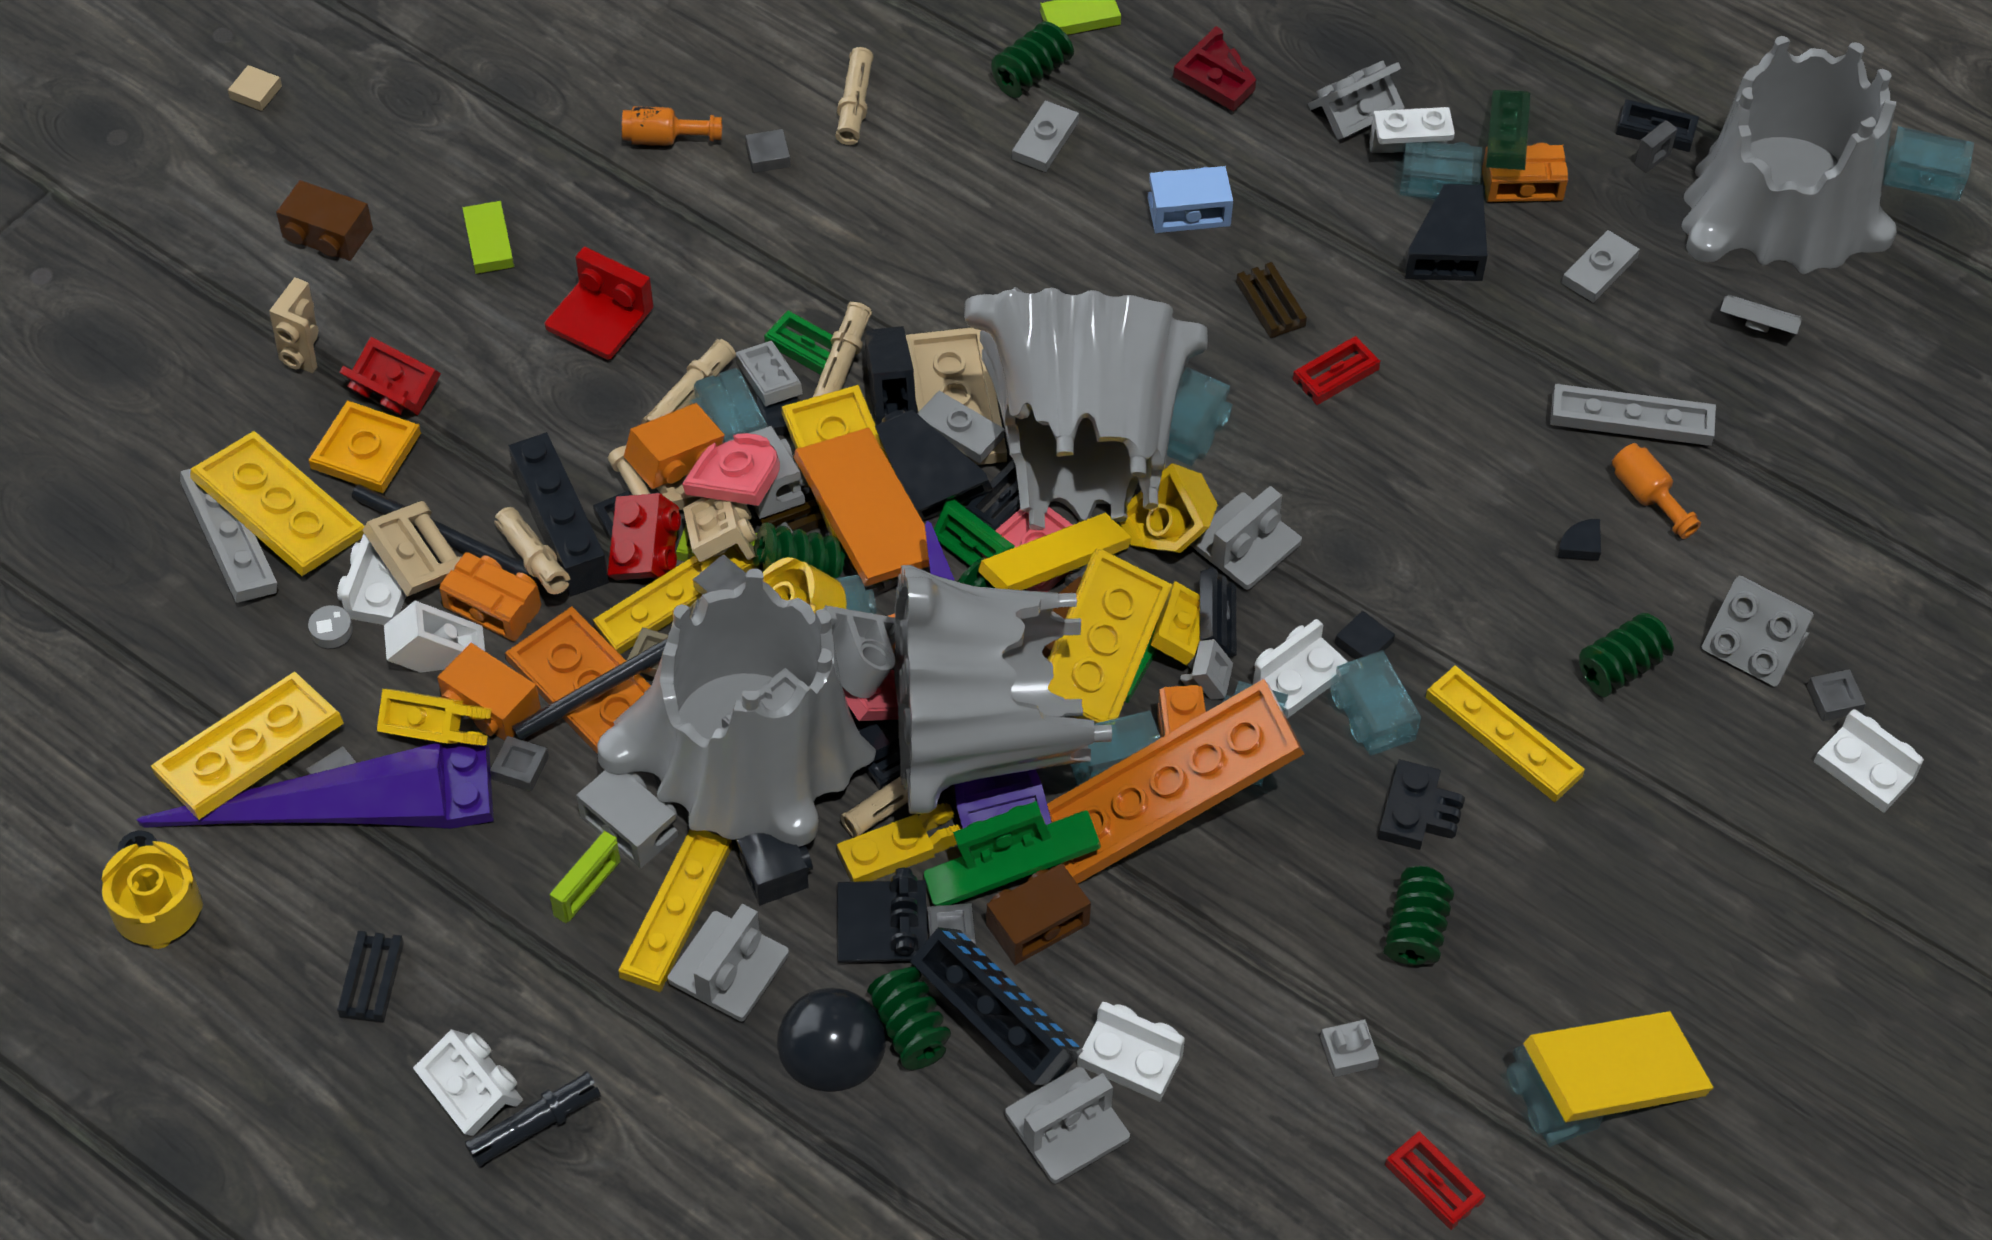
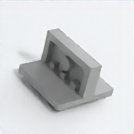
(1354, 99)
(1248, 537)
(1758, 631)
(729, 963)
(1069, 1123)

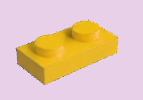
(1179, 624)

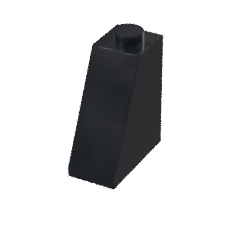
(1451, 237)
(889, 371)
(929, 464)

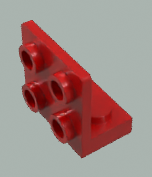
(603, 305)

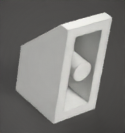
(428, 637)

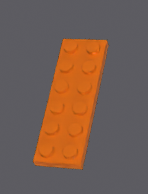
(1180, 776)

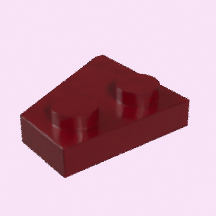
(1216, 71)

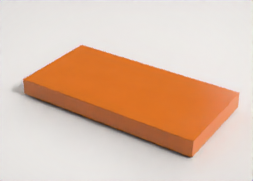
(865, 505)
(567, 656)

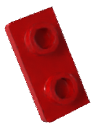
(392, 375)
(643, 537)

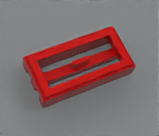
(1341, 374)
(1423, 1192)

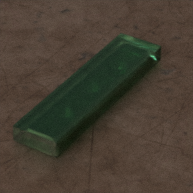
(1508, 130)

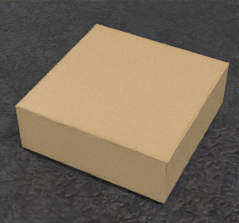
(254, 88)

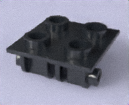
(882, 918)

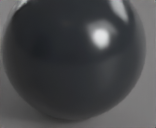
(831, 1040)

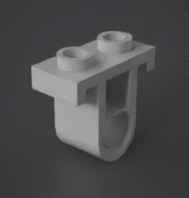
(862, 649)

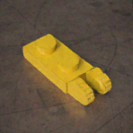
(428, 717)
(897, 845)

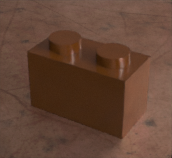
(324, 220)
(1037, 913)

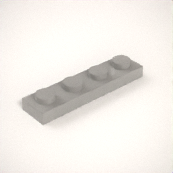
(1633, 414)
(232, 545)

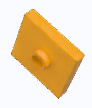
(365, 446)

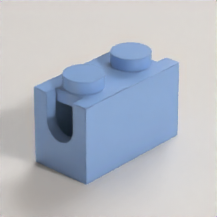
(1190, 199)

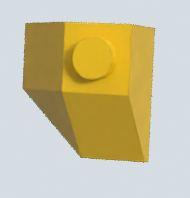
(1181, 515)

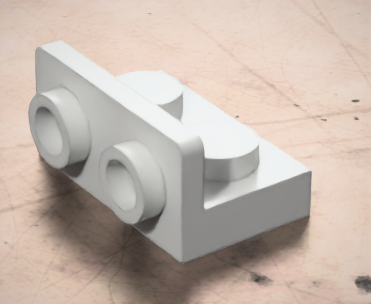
(1396, 127)
(370, 589)
(1300, 666)
(1870, 760)
(1132, 1050)
(467, 1080)

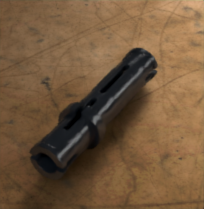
(534, 1118)

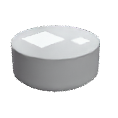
(330, 626)

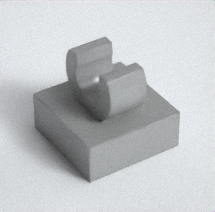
(1210, 669)
(1349, 1048)

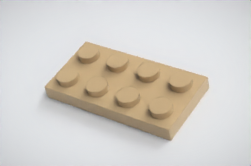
(955, 366)

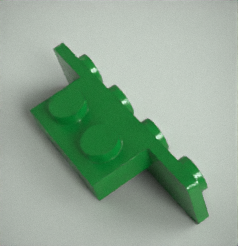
(1009, 850)

